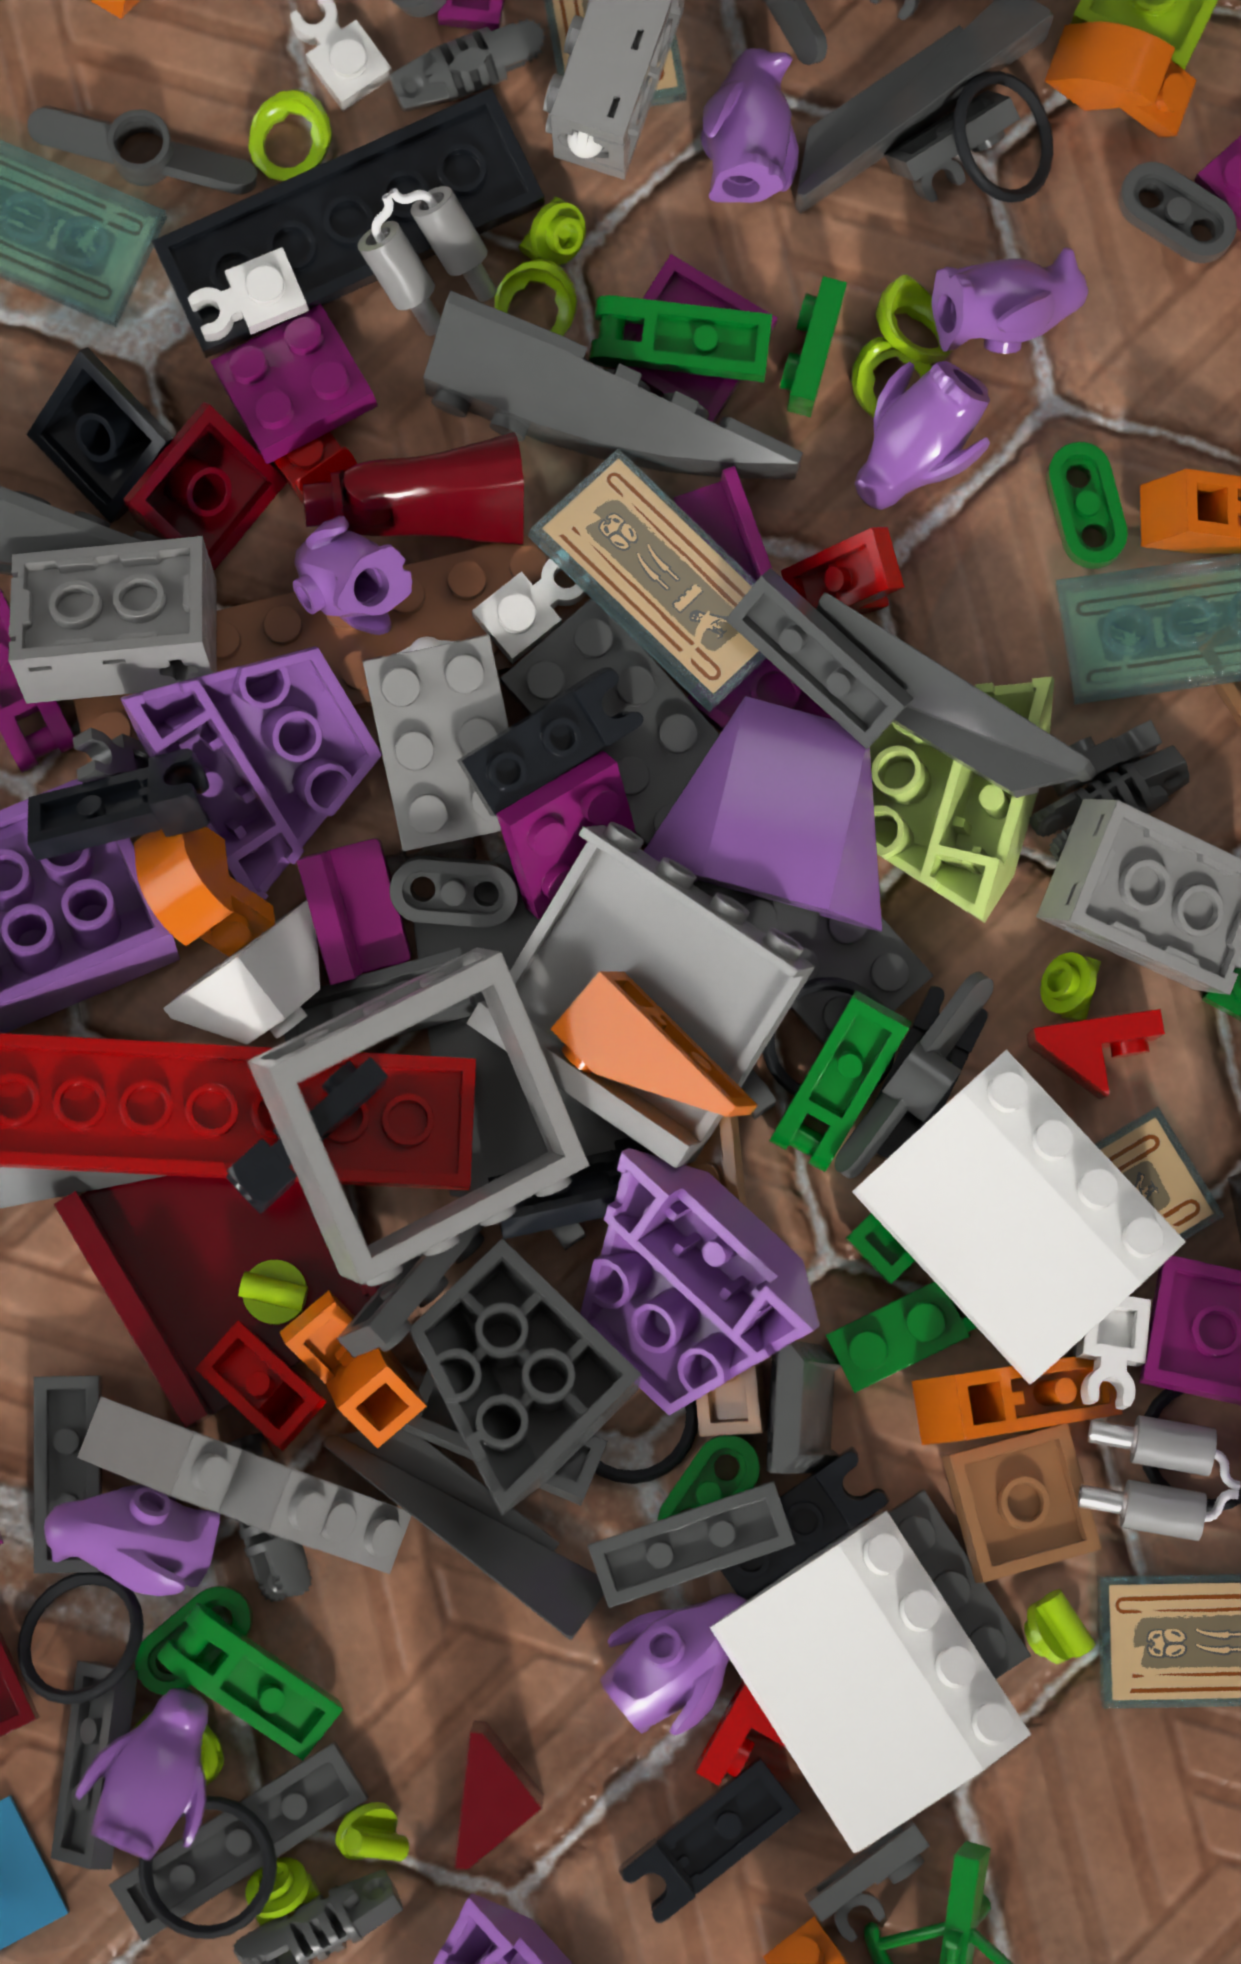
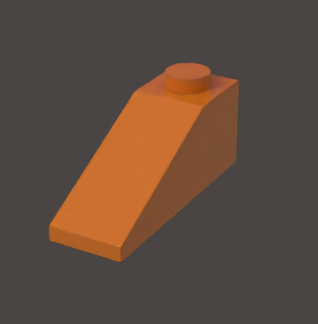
(1192, 512)
(631, 1040)
(1004, 1402)

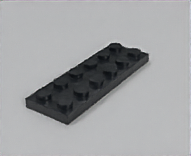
(333, 205)

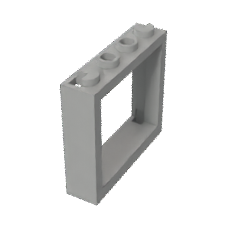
(370, 1023)

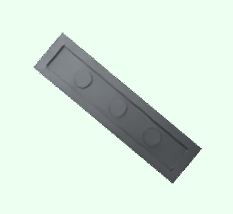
(226, 1848)

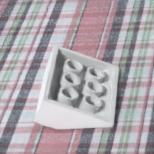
(1018, 1217)
(870, 1681)

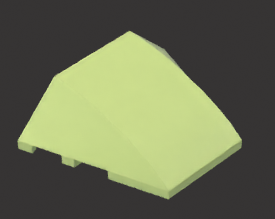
(947, 820)

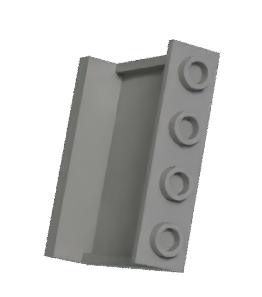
(683, 949)

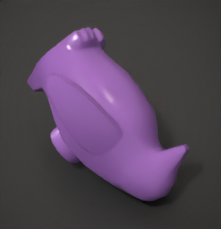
(750, 130)
(1005, 301)
(922, 432)
(350, 577)
(136, 1538)
(670, 1664)
(152, 1777)

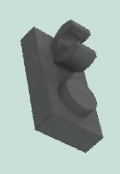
(936, 146)
(889, 1857)

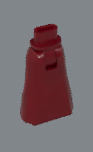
(451, 493)

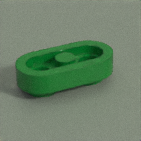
(1088, 507)
(701, 1484)
(147, 1663)

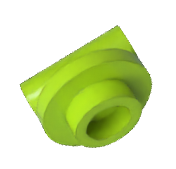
(555, 233)
(1069, 985)
(274, 1291)
(1056, 1629)
(371, 1833)
(290, 1889)

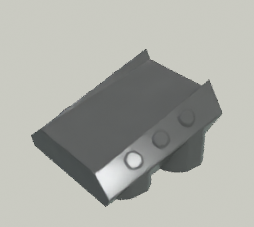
(800, 1409)

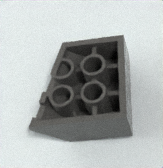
(519, 1372)

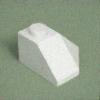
(257, 985)

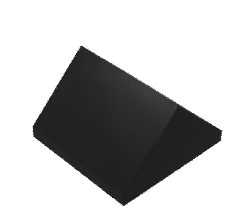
(98, 434)

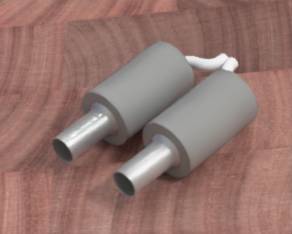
(449, 235)
(1155, 1506)

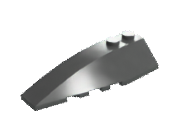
(547, 390)

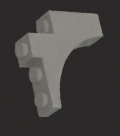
(244, 1486)

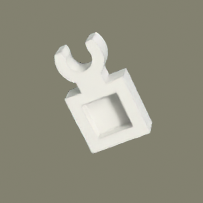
(344, 57)
(260, 292)
(523, 613)
(1113, 1345)

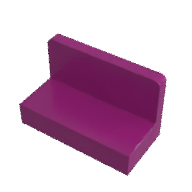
(728, 520)
(354, 910)

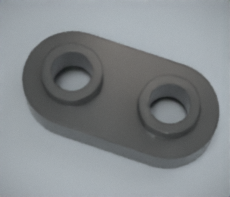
(1180, 208)
(455, 891)

